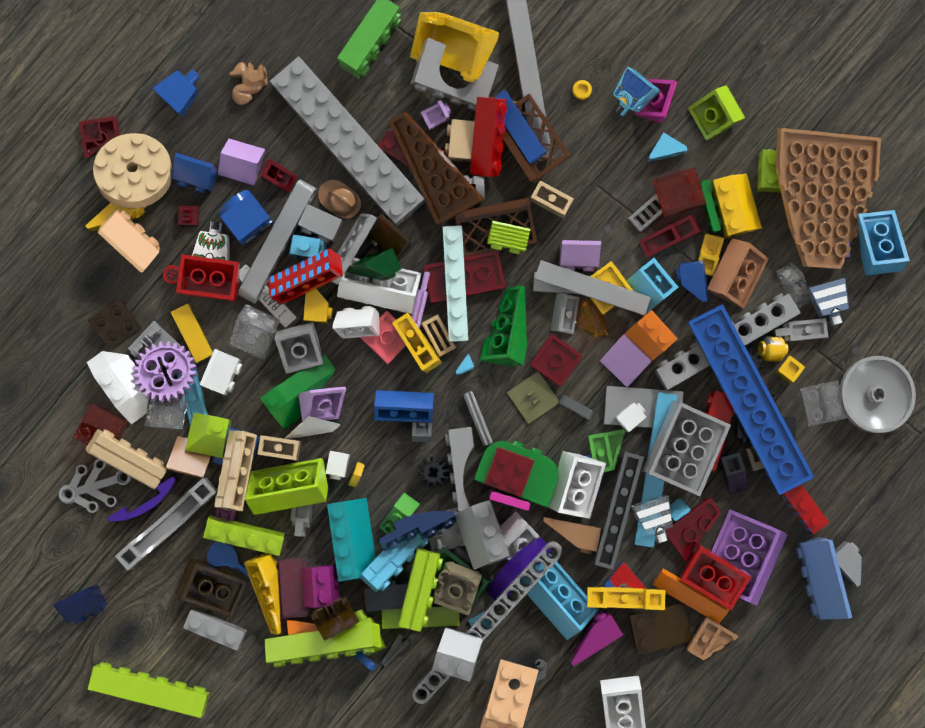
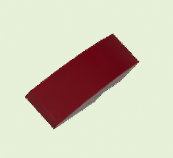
(670, 236)

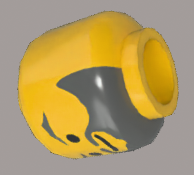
(772, 349)

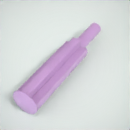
(420, 300)

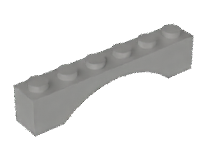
(461, 445)
(167, 524)

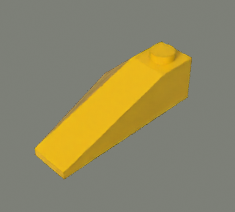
(264, 580)

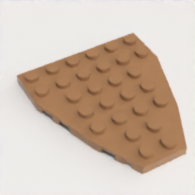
(823, 190)

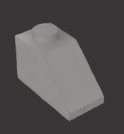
(849, 562)

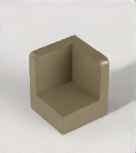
(752, 459)

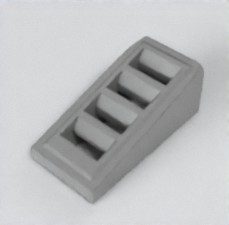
(636, 223)

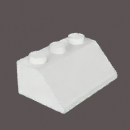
(576, 484)

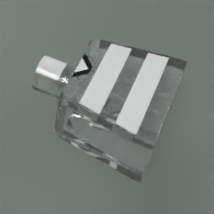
(654, 516)

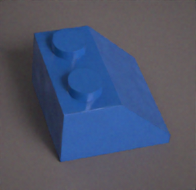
(194, 173)

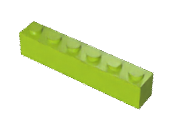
(312, 646)
(149, 690)

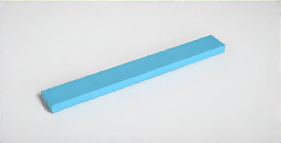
(653, 486)

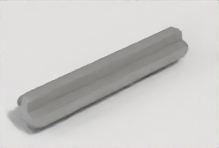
(478, 418)

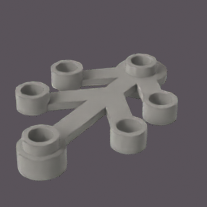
(91, 487)

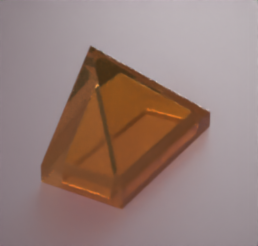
(591, 320)

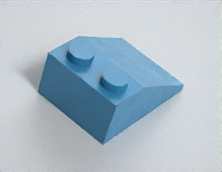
(881, 243)

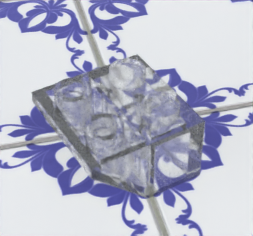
(823, 403)

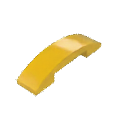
(625, 598)

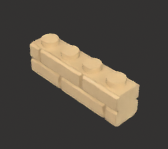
(126, 459)
(235, 470)

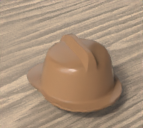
(339, 199)

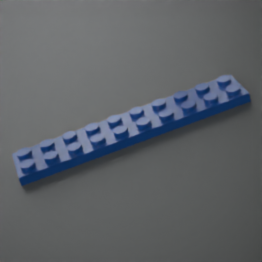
(750, 400)

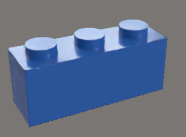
(403, 406)

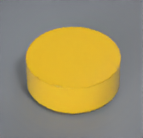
(582, 90)

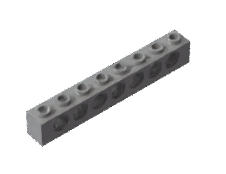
(787, 311)

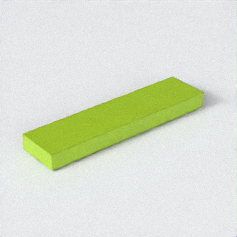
(437, 617)

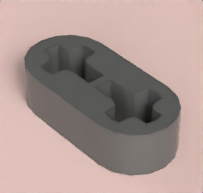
(576, 407)

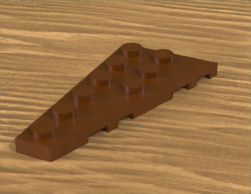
(440, 182)

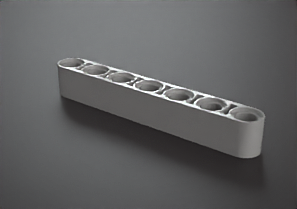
(276, 241)

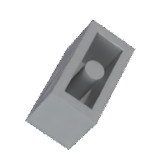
(320, 224)

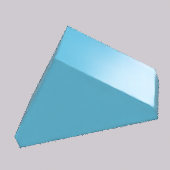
(666, 148)

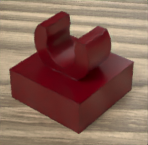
(188, 215)

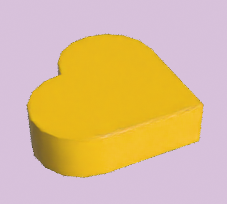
(356, 474)

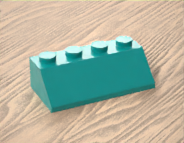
(351, 537)

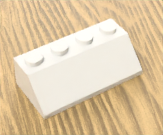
(395, 294)

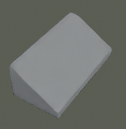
(565, 313)

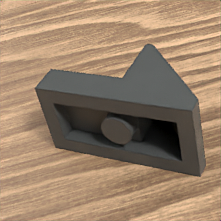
(421, 432)

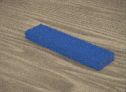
(521, 130)

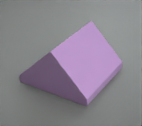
(240, 161)
(322, 403)

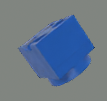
(245, 217)

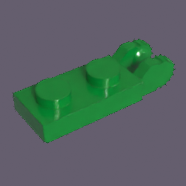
(714, 221)

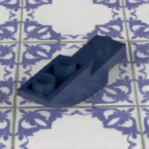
(424, 523)

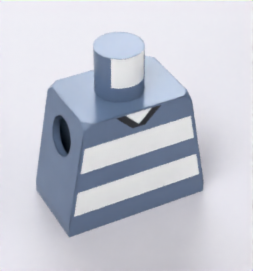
(830, 299)

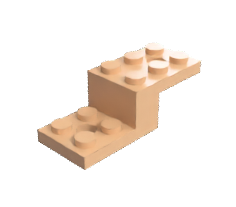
(505, 705)

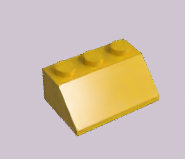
(735, 205)

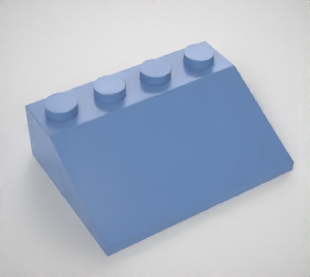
(823, 579)

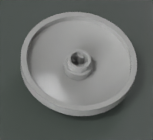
(877, 394)

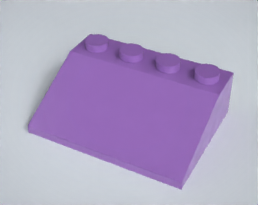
(750, 548)

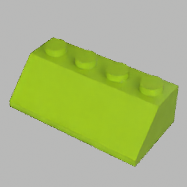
(287, 486)

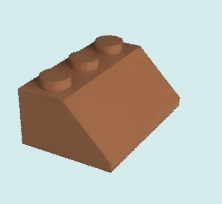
(738, 273)

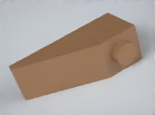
(580, 535)

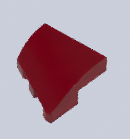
(97, 133)

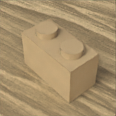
(461, 140)
(551, 199)
(279, 447)

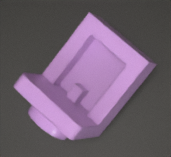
(436, 115)

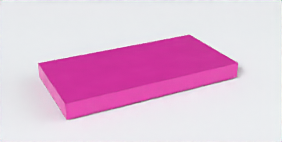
(509, 500)

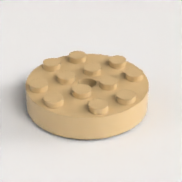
(129, 153)

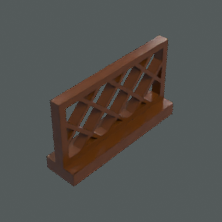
(532, 170)
(495, 210)

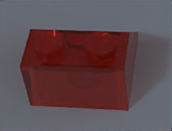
(679, 192)

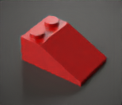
(714, 577)

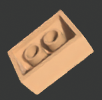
(129, 239)

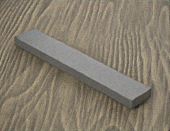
(592, 288)

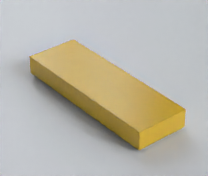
(192, 333)

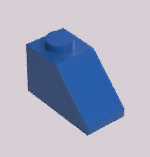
(694, 278)

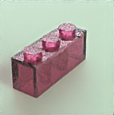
(292, 587)

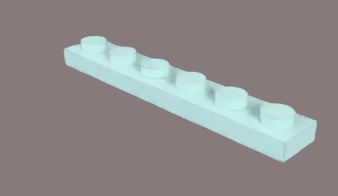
(455, 283)

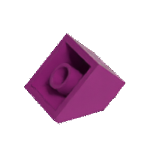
(320, 585)

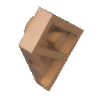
(709, 638)

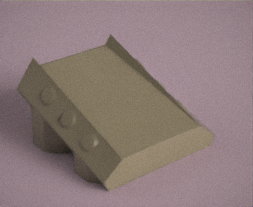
(457, 588)

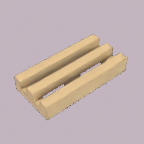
(446, 350)

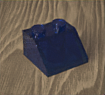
(81, 604)

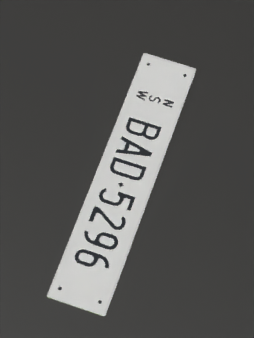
(278, 310)

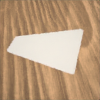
(312, 426)

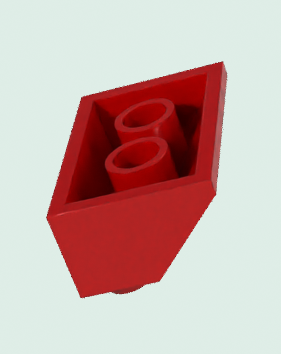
(208, 278)

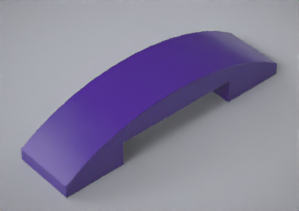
(164, 488)
(515, 566)

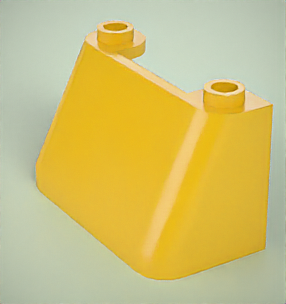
(466, 43)

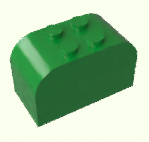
(542, 475)

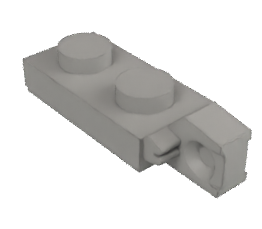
(803, 330)
(301, 519)

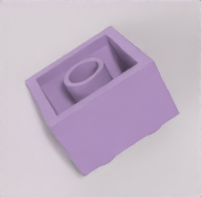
(580, 255)

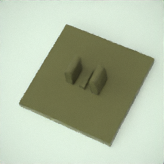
(533, 397)

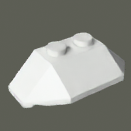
(115, 376)

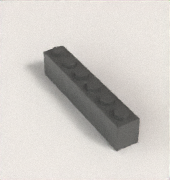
(618, 510)

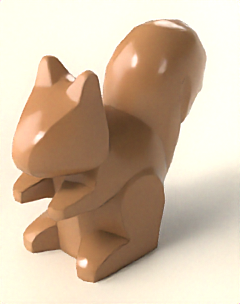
(252, 82)

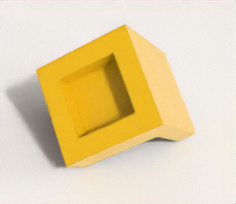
(790, 369)

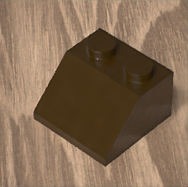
(388, 236)

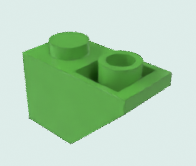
(403, 508)

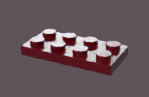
(481, 271)

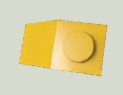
(316, 308)

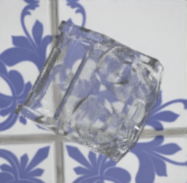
(167, 414)

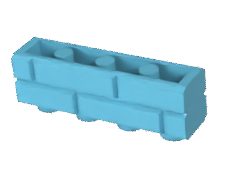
(390, 562)

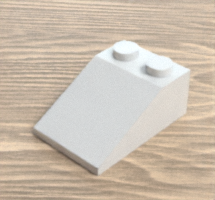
(623, 702)

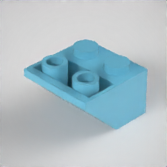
(652, 282)

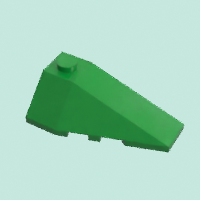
(508, 337)
(284, 399)

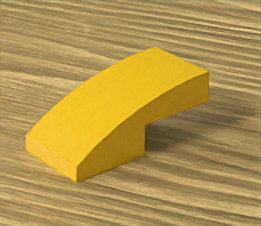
(710, 252)

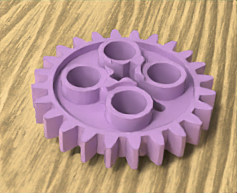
(148, 379)

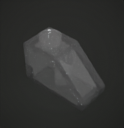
(794, 283)

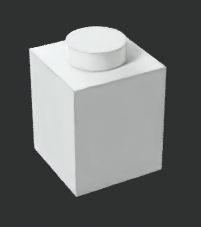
(631, 416)
(337, 465)

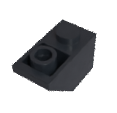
(734, 472)

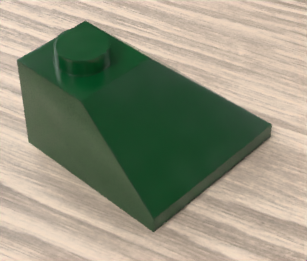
(376, 265)

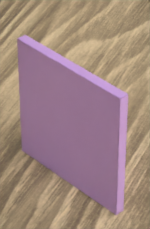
(626, 360)

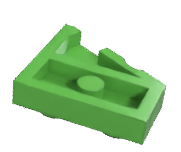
(606, 447)

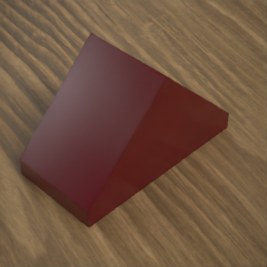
(278, 175)

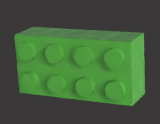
(369, 38)

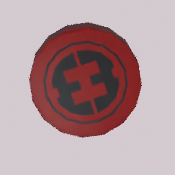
(171, 274)

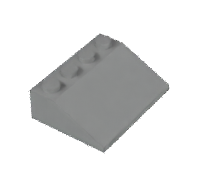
(686, 448)

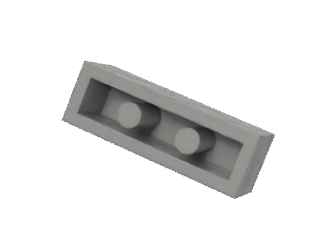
(215, 629)

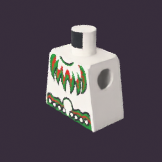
(213, 243)

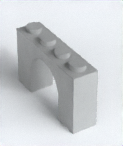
(428, 77)

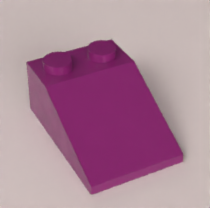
(598, 634)

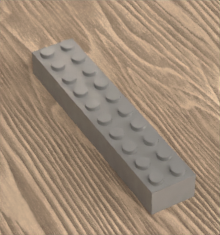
(347, 141)

